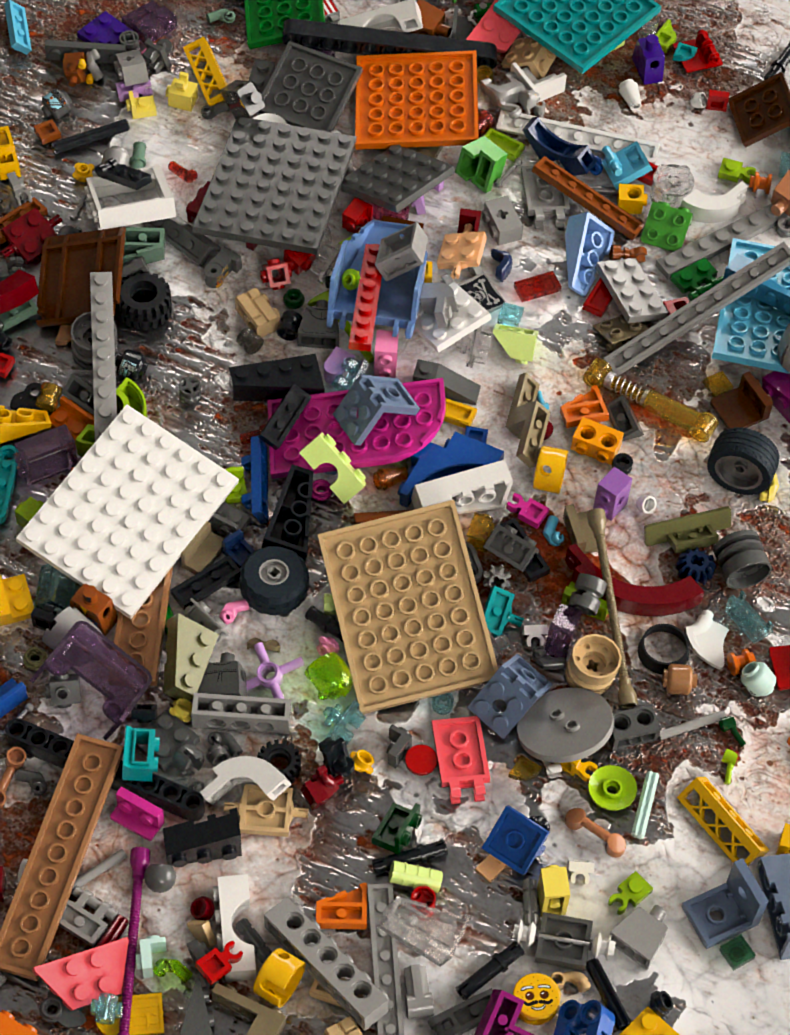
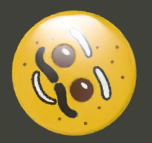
(540, 998)

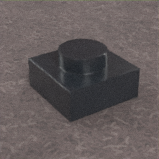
(144, 712)

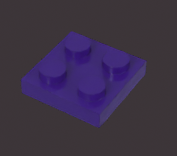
(102, 30)

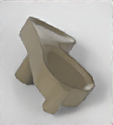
(272, 645)

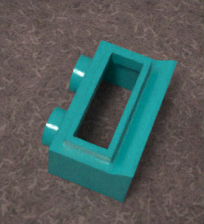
(139, 770)

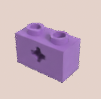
(613, 492)

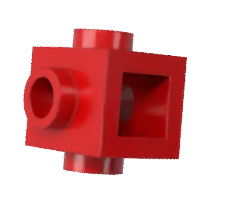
(298, 260)
(283, 274)

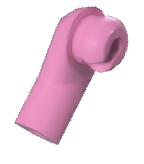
(231, 609)

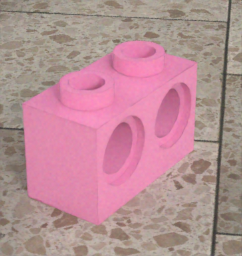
(385, 354)

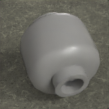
(118, 153)

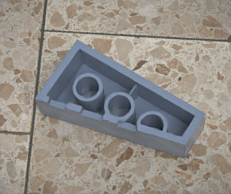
(775, 883)

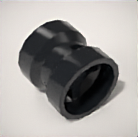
(291, 322)

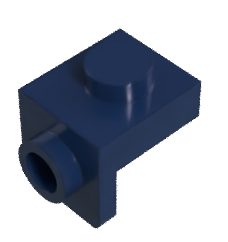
(236, 547)

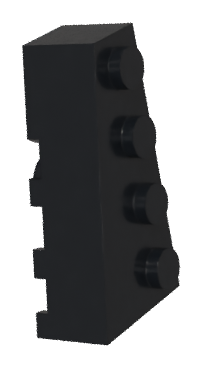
(274, 378)
(292, 513)

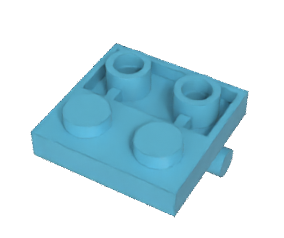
(625, 164)

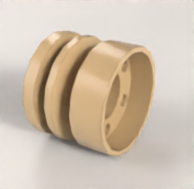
(593, 663)

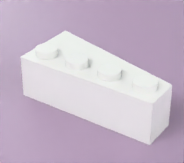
(471, 489)

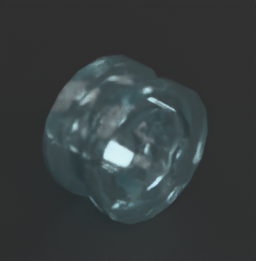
(442, 709)

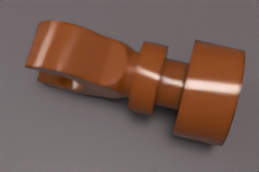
(617, 253)

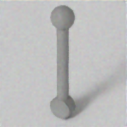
(517, 162)
(74, 214)
(29, 707)

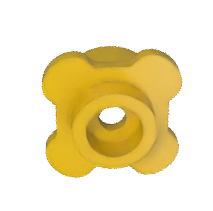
(83, 171)
(363, 761)

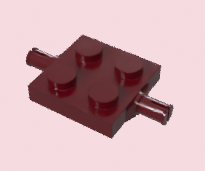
(28, 235)

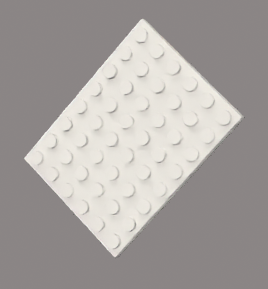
(127, 510)

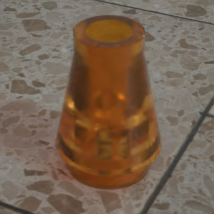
(389, 477)

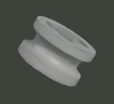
(781, 231)

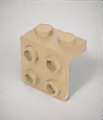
(531, 54)

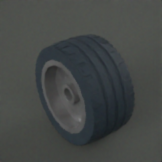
(743, 461)

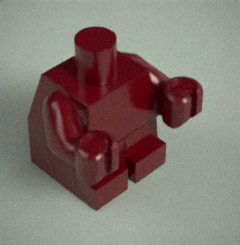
(320, 787)

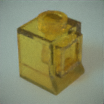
(480, 530)

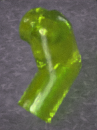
(172, 966)

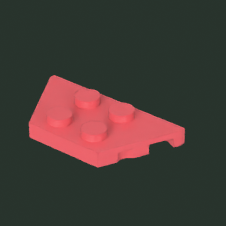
(495, 30)
(86, 974)

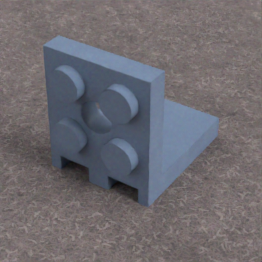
(373, 398)
(515, 684)
(737, 900)

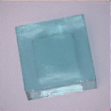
(510, 315)

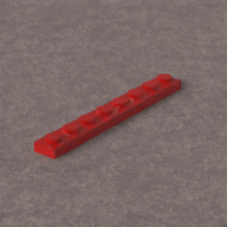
(366, 302)

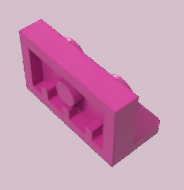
(137, 814)

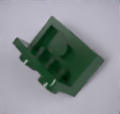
(397, 827)

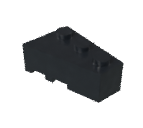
(203, 841)

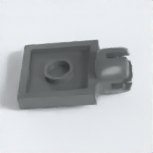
(176, 745)

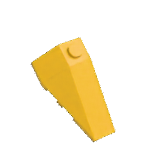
(21, 422)

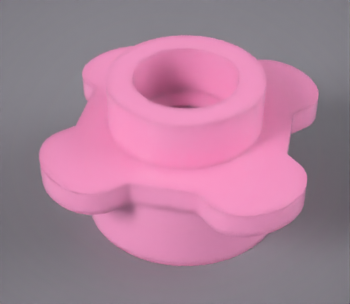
(327, 645)

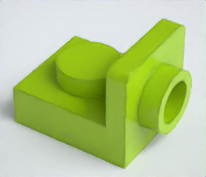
(240, 489)

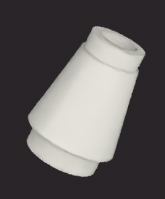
(630, 93)

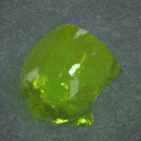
(330, 676)

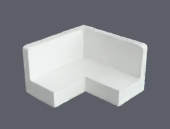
(546, 87)

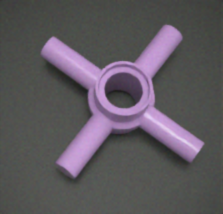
(266, 667)

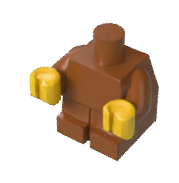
(75, 69)

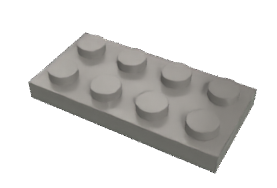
(631, 290)

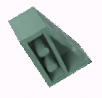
(144, 242)

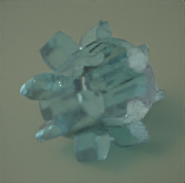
(106, 1008)

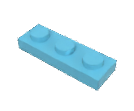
(17, 27)

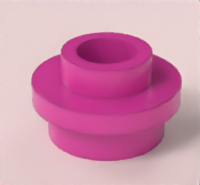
(324, 485)

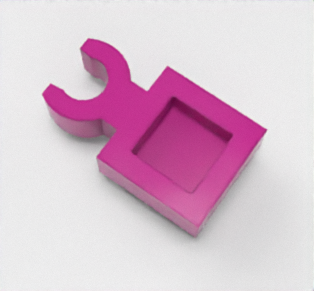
(529, 512)

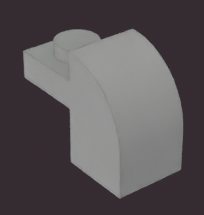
(440, 300)

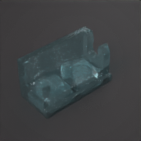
(747, 618)

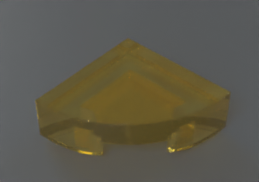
(524, 769)

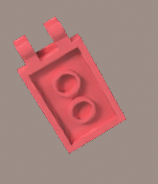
(461, 756)

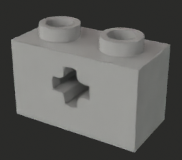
(131, 67)
(502, 220)

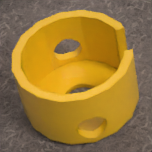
(556, 460)
(279, 977)

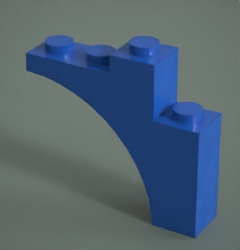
(434, 462)

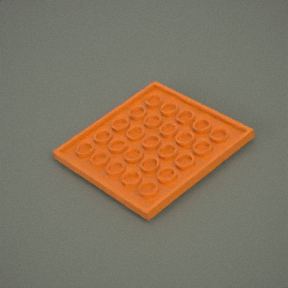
(416, 100)

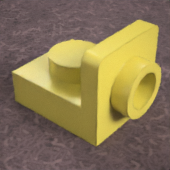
(141, 106)

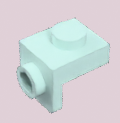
(149, 945)

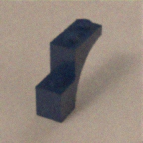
(573, 157)

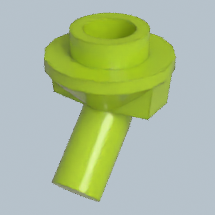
(351, 279)

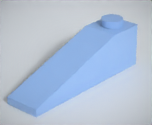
(586, 244)

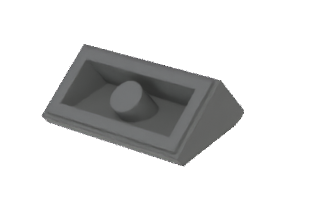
(624, 418)

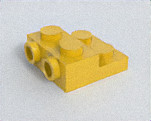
(14, 600)

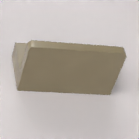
(579, 530)
(201, 550)

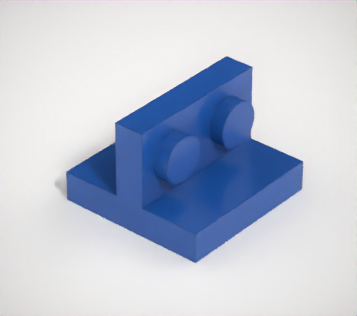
(516, 840)

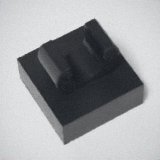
(44, 618)

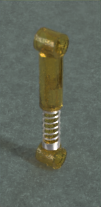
(699, 425)

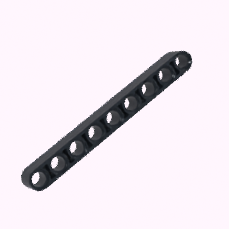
(162, 787)

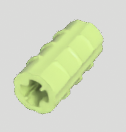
(415, 876)

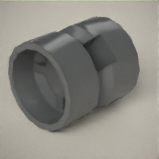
(588, 592)

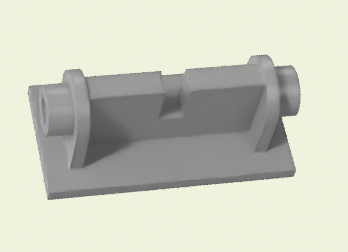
(200, 613)

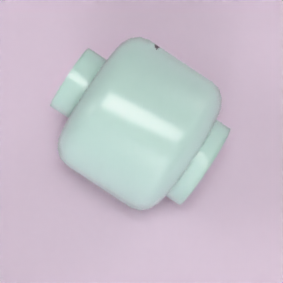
(758, 679)

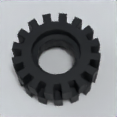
(285, 751)

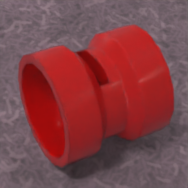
(424, 895)

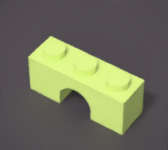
(323, 450)

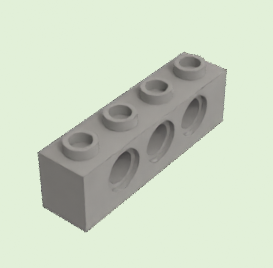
(241, 713)

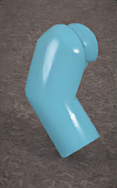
(550, 533)

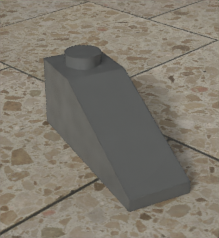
(456, 386)

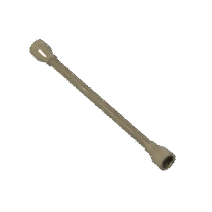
(597, 521)

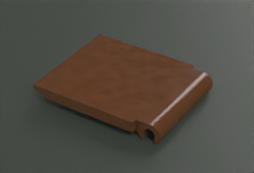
(67, 269)

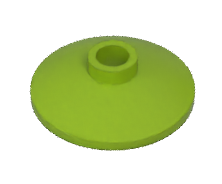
(612, 778)

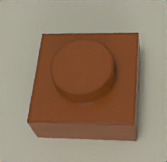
(47, 131)

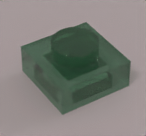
(737, 952)

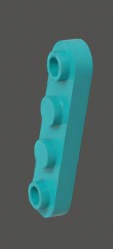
(7, 479)

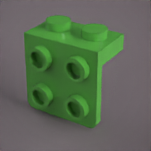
(666, 226)

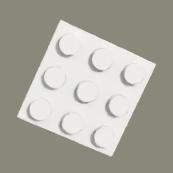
(467, 319)

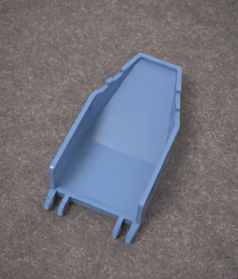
(398, 297)

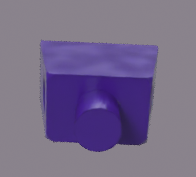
(647, 54)

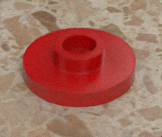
(421, 760)

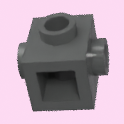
(64, 690)

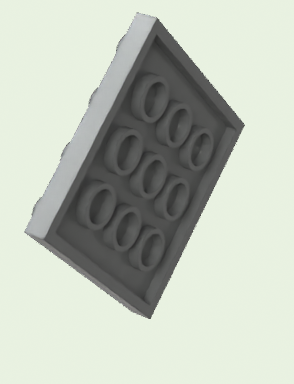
(309, 88)
(396, 178)

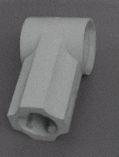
(418, 998)

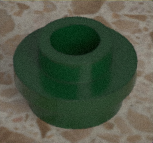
(293, 299)

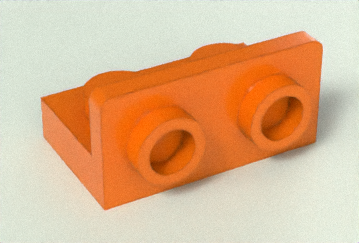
(71, 415)

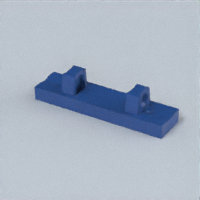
(258, 465)

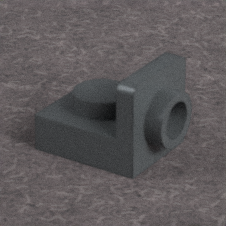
(399, 746)

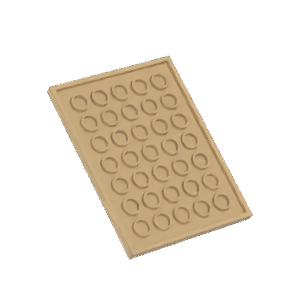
(408, 607)

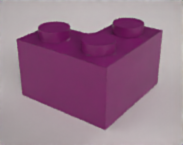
(501, 1015)

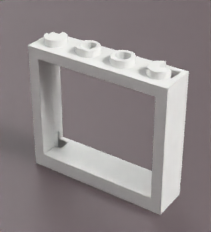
(132, 212)

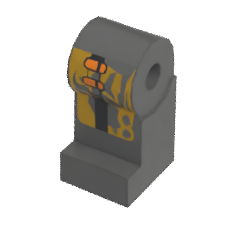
(221, 266)

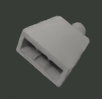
(641, 934)

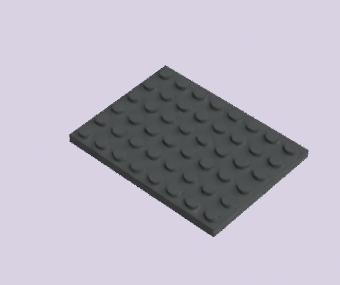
(275, 185)

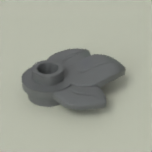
(63, 1015)

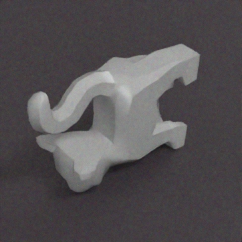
(509, 94)

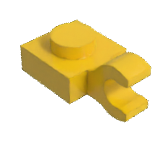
(579, 768)

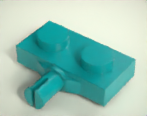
(499, 611)

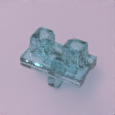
(354, 368)
(350, 715)

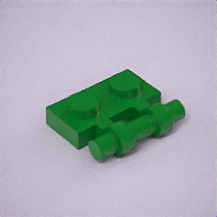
(695, 275)

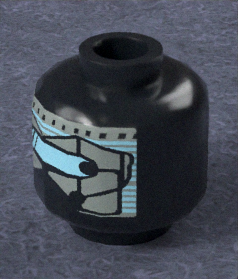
(131, 365)

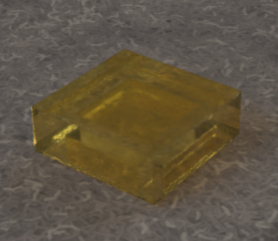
(718, 384)

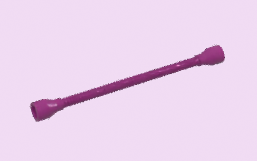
(139, 862)

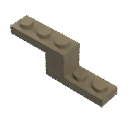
(528, 420)
(266, 1020)

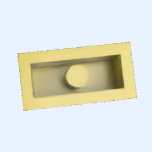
(553, 890)

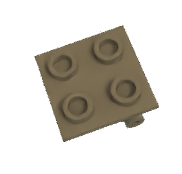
(618, 331)

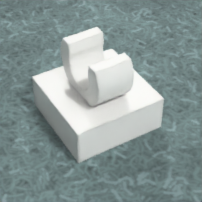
(534, 631)
(580, 866)

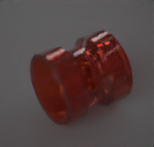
(485, 121)

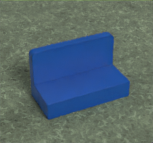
(11, 696)

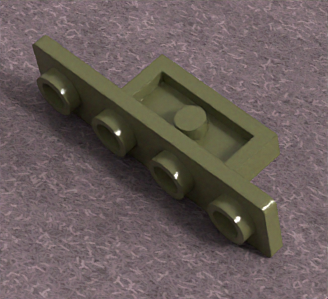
(689, 530)

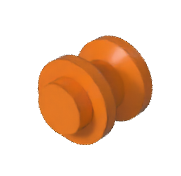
(757, 182)
(738, 662)

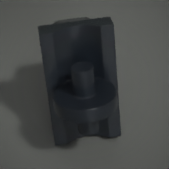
(336, 757)

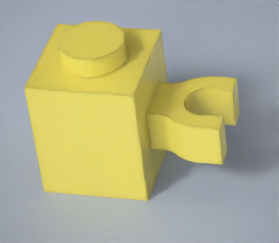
(182, 93)

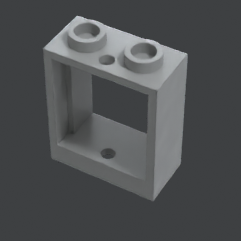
(400, 253)

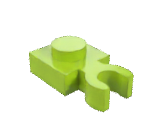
(733, 170)
(631, 890)

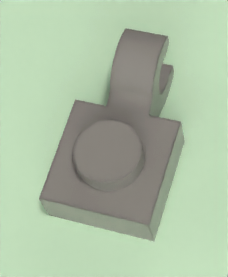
(18, 188)

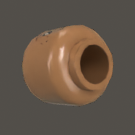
(679, 679)

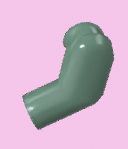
(222, 15)

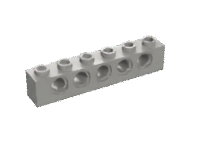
(363, 1010)

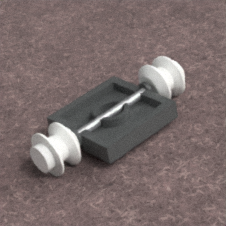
(564, 941)

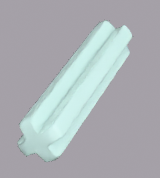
(645, 805)

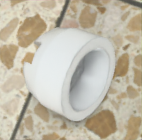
(698, 100)
(646, 503)

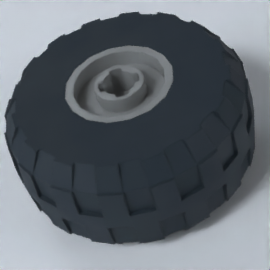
(274, 580)

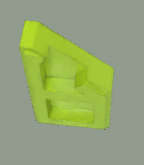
(666, 36)

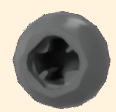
(160, 877)

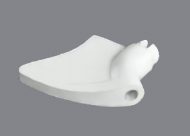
(707, 639)

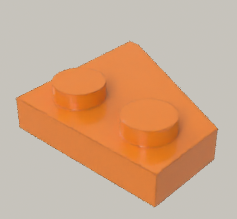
(587, 406)
(343, 910)

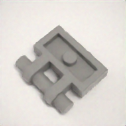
(82, 923)

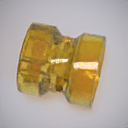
(49, 395)

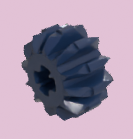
(696, 564)

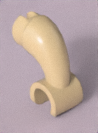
(577, 978)

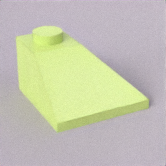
(517, 342)

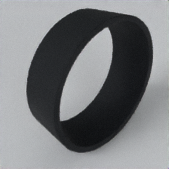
(657, 666)

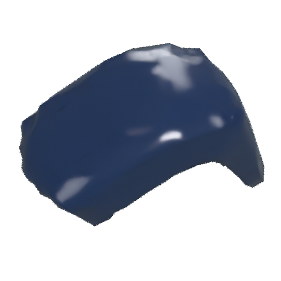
(505, 265)

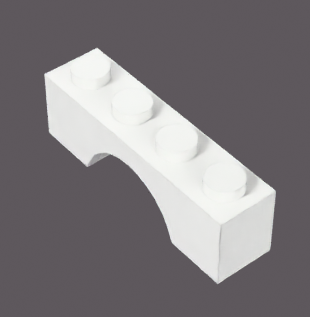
(402, 15)
(234, 899)

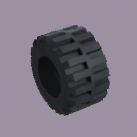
(149, 313)

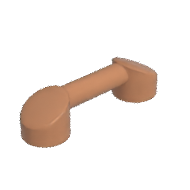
(14, 760)
(577, 819)

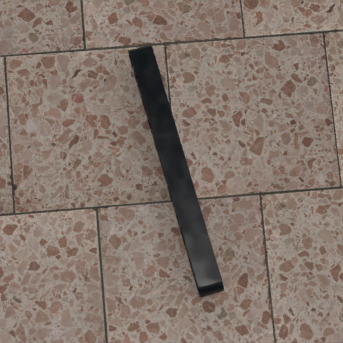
(378, 41)

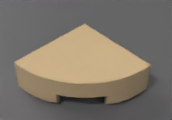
(202, 932)

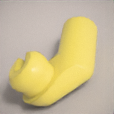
(769, 494)

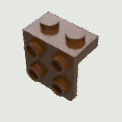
(744, 404)

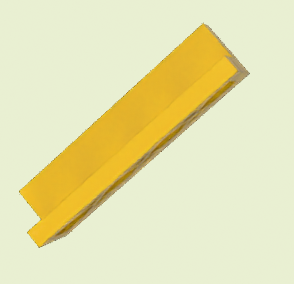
(212, 64)
(729, 817)

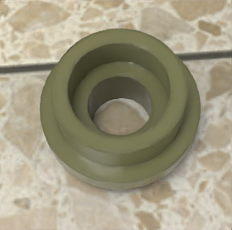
(31, 653)

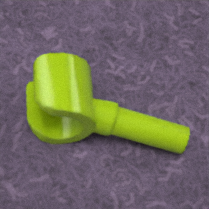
(729, 758)

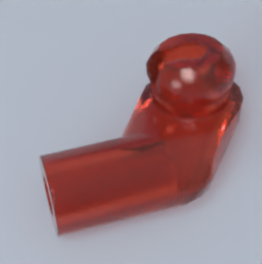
(184, 174)
(245, 438)

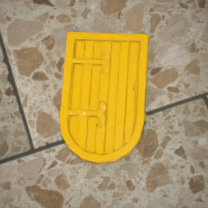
(145, 1016)

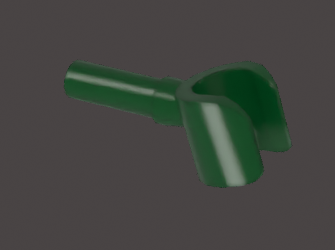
(729, 723)

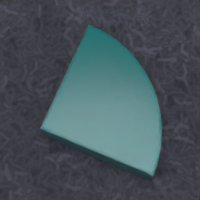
(684, 52)

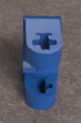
(584, 1018)

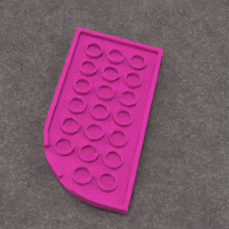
(388, 442)

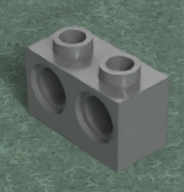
(634, 731)

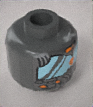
(56, 104)

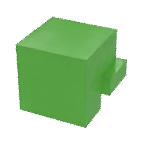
(481, 162)

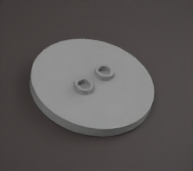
(566, 725)

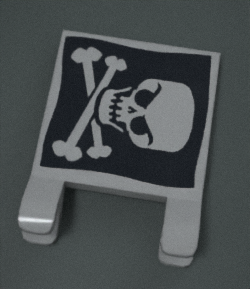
(479, 288)

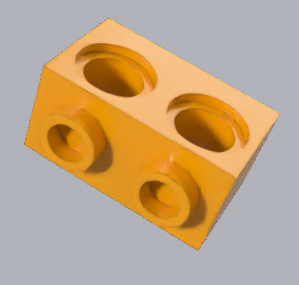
(597, 438)

